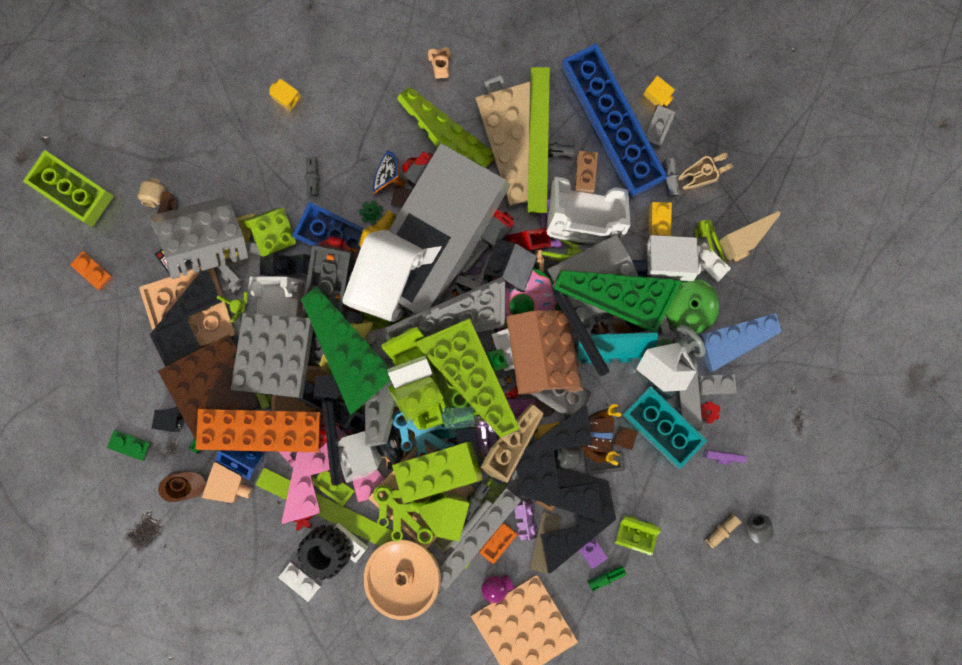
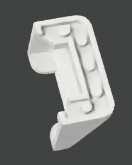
(586, 215)
(382, 274)
(278, 295)

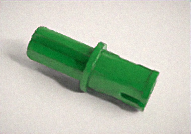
(606, 578)

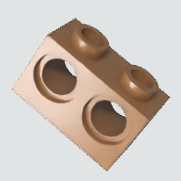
(586, 171)

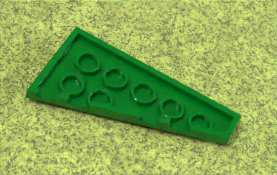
(629, 297)
(351, 359)

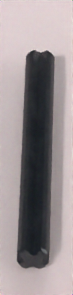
(581, 332)
(332, 442)

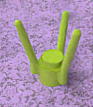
(707, 230)
(569, 252)
(236, 306)

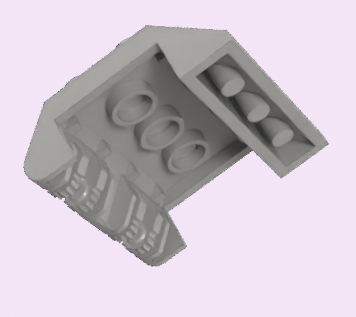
(199, 234)
(603, 257)

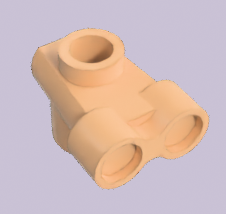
(440, 62)

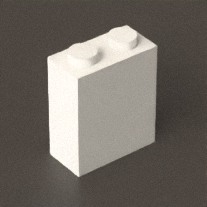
(673, 257)

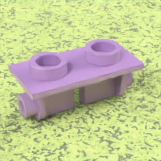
(485, 435)
(527, 528)

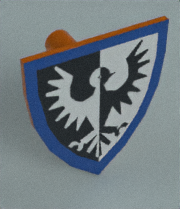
(387, 172)

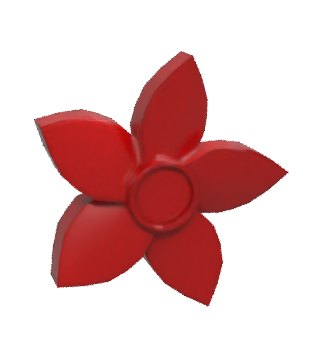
(303, 521)

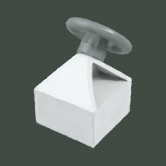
(670, 364)

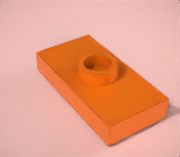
(498, 543)

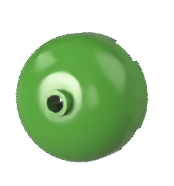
(699, 317)

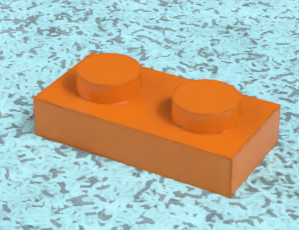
(91, 270)

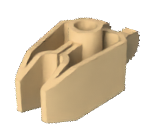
(704, 172)

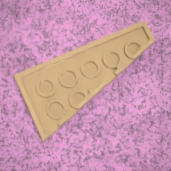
(507, 129)

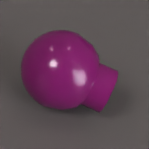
(496, 588)

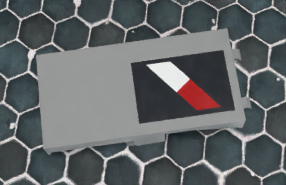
(446, 220)

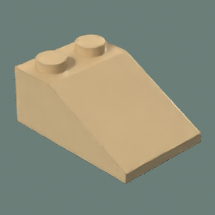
(740, 242)

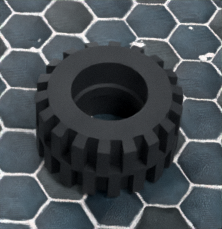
(315, 561)

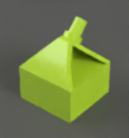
(444, 514)

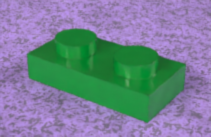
(129, 445)

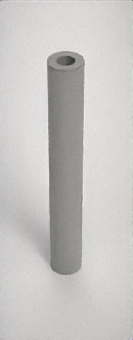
(473, 520)

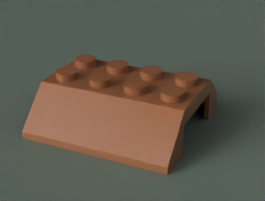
(544, 352)

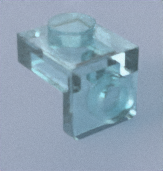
(458, 417)

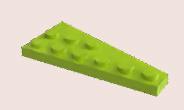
(444, 129)
(466, 366)

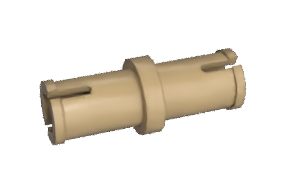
(723, 531)

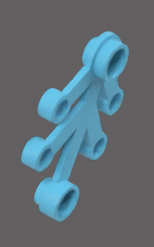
(419, 435)

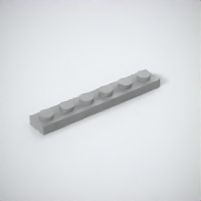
(477, 537)

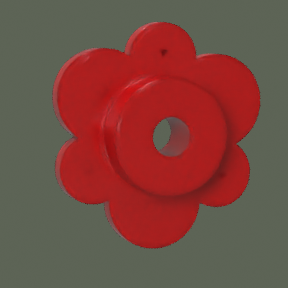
(714, 410)

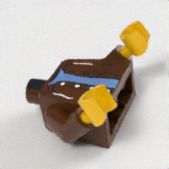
(602, 436)

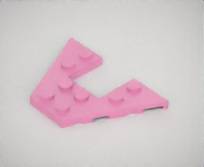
(301, 495)

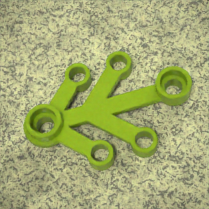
(399, 511)

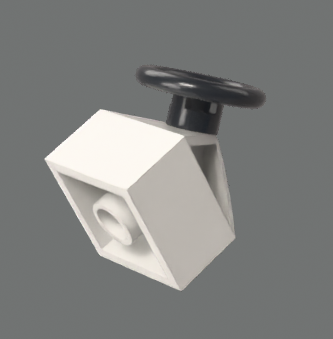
(361, 460)

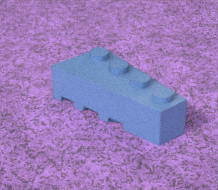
(733, 341)

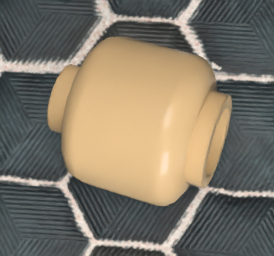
(151, 192)

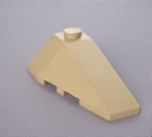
(508, 450)

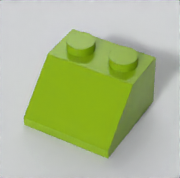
(416, 397)

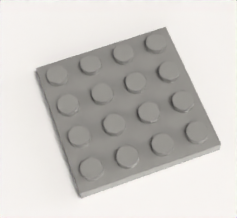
(272, 355)

